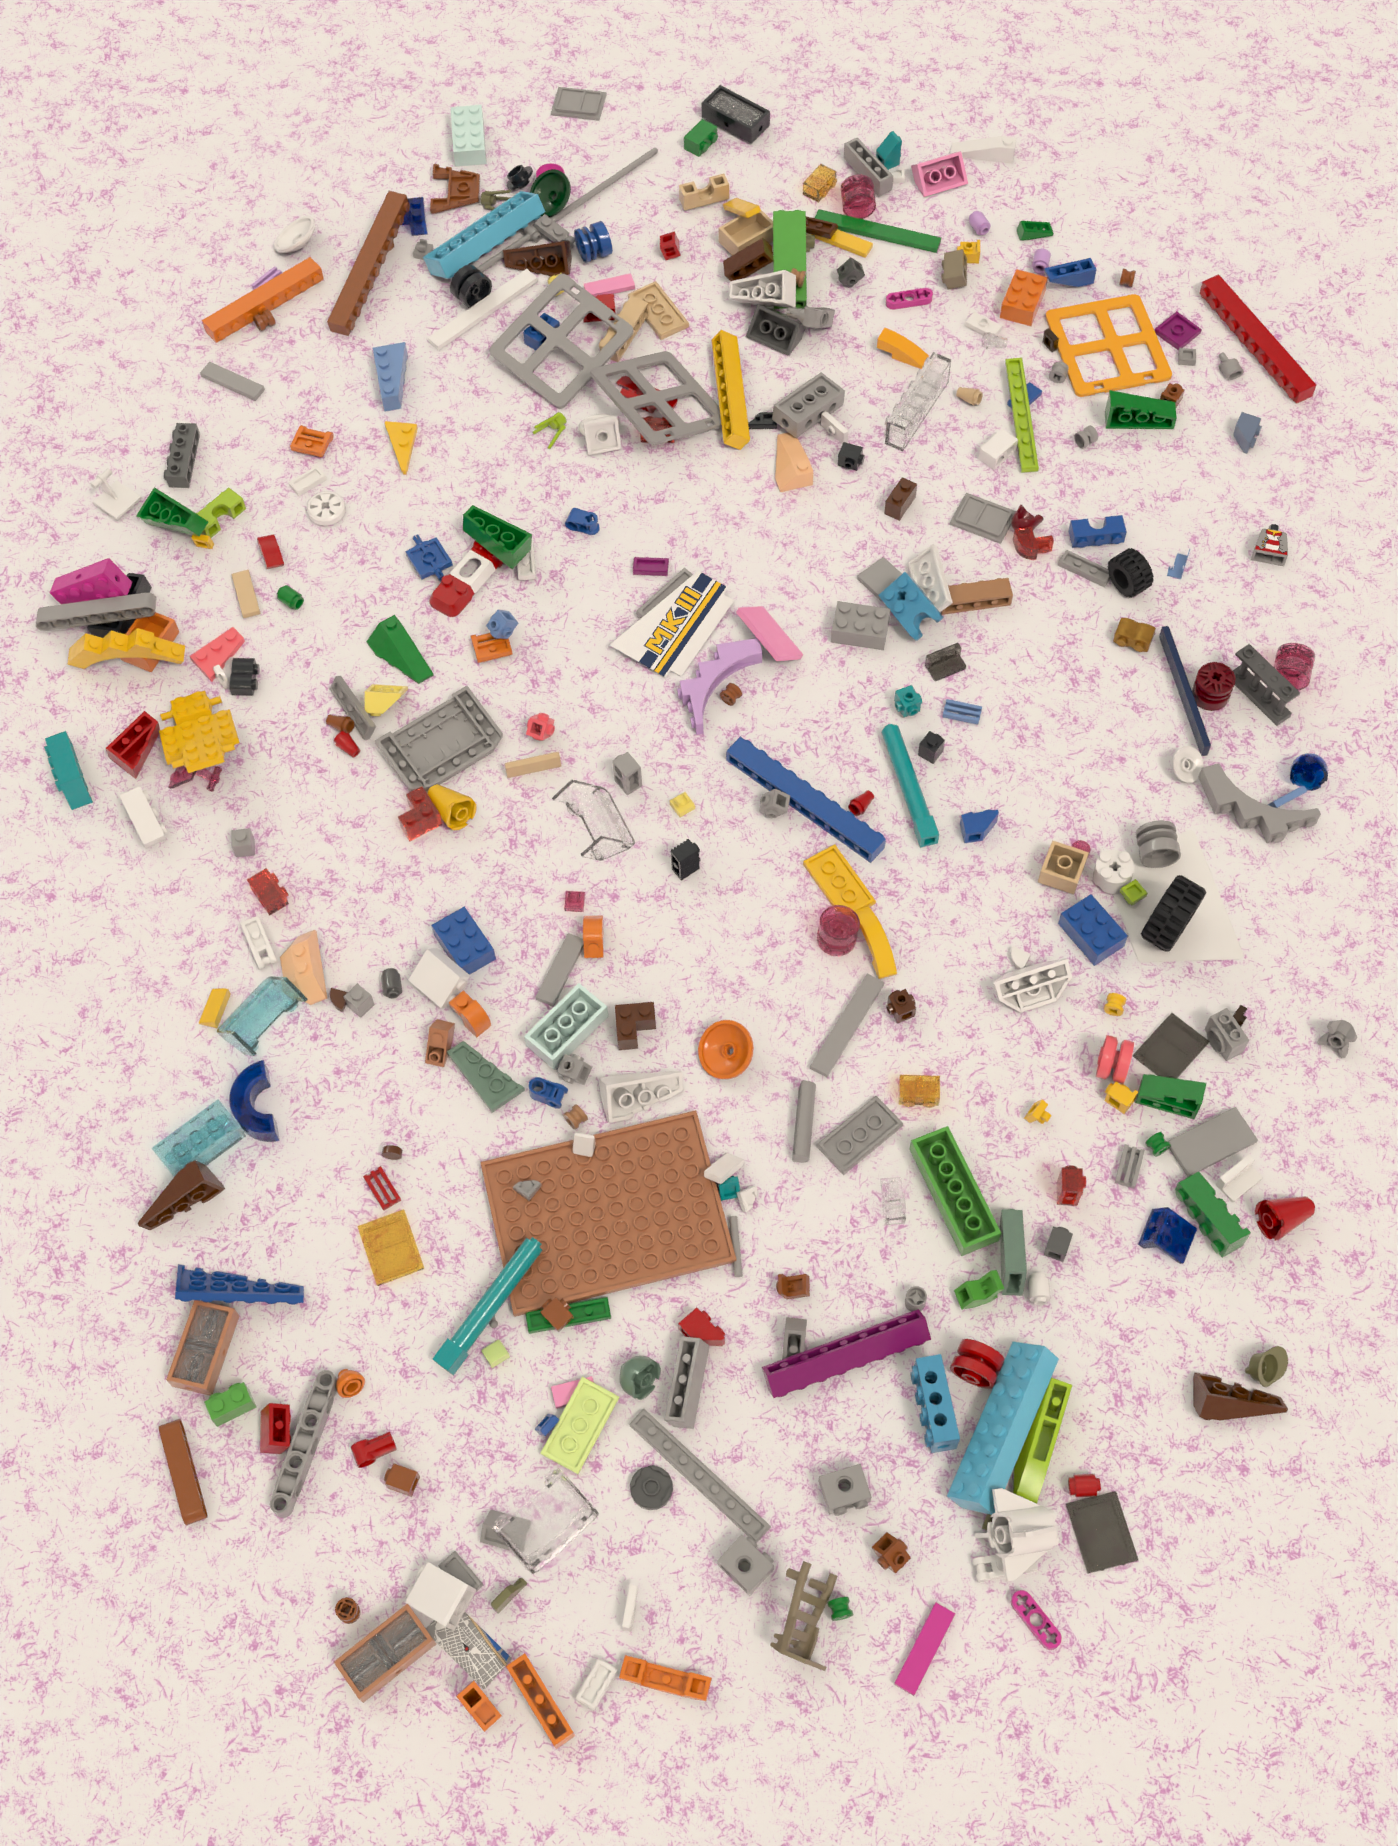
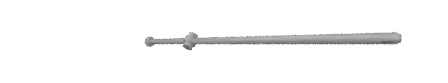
(534, 235)

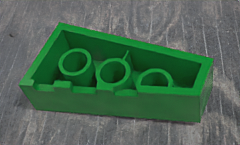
(169, 514)

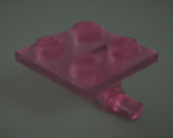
(182, 776)

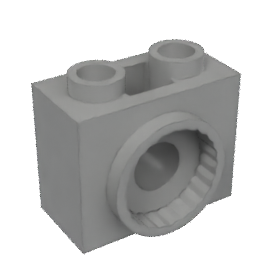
(1226, 1035)
(839, 1501)
(745, 1551)

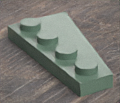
(486, 1079)

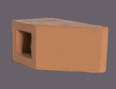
(439, 1042)

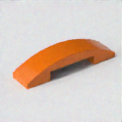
(665, 1679)

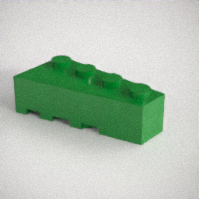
(1138, 412)
(497, 536)
(1211, 1214)

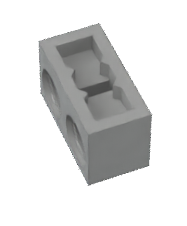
(627, 773)

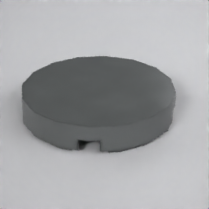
(651, 1487)

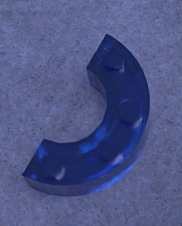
(242, 1102)

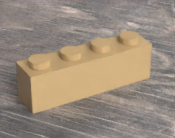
(635, 313)

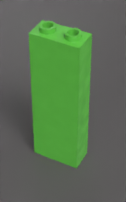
(790, 247)

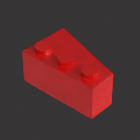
(134, 744)

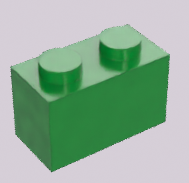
(700, 137)

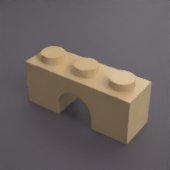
(715, 191)

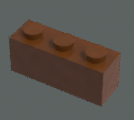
(748, 260)

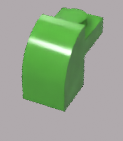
(979, 1292)

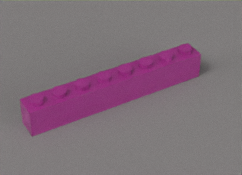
(846, 1353)

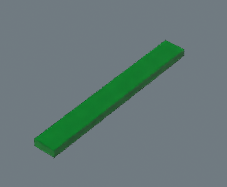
(881, 231)

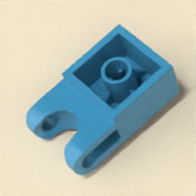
(909, 604)

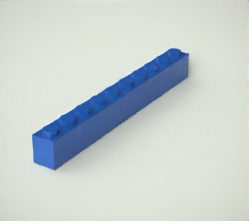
(806, 799)

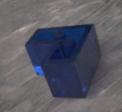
(416, 217)

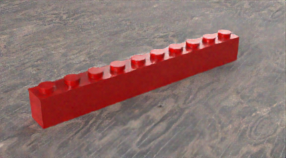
(1257, 339)

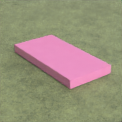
(769, 633)

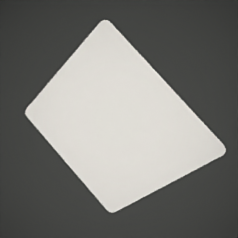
(1209, 930)

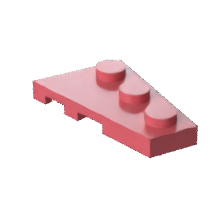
(217, 652)

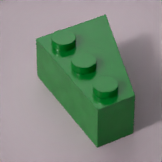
(1171, 1095)

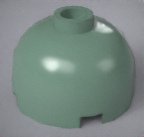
(638, 1376)

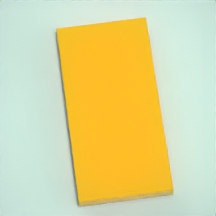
(838, 879)

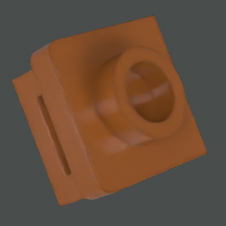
(793, 1286)

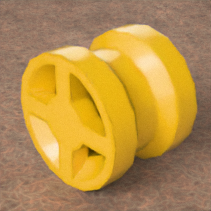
(1115, 1004)

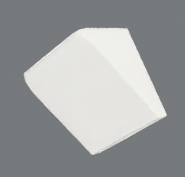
(584, 1144)

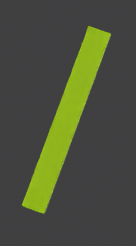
(1021, 415)

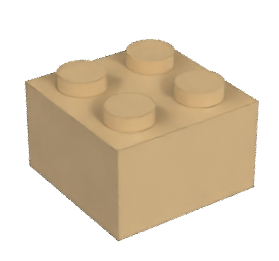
(1063, 867)

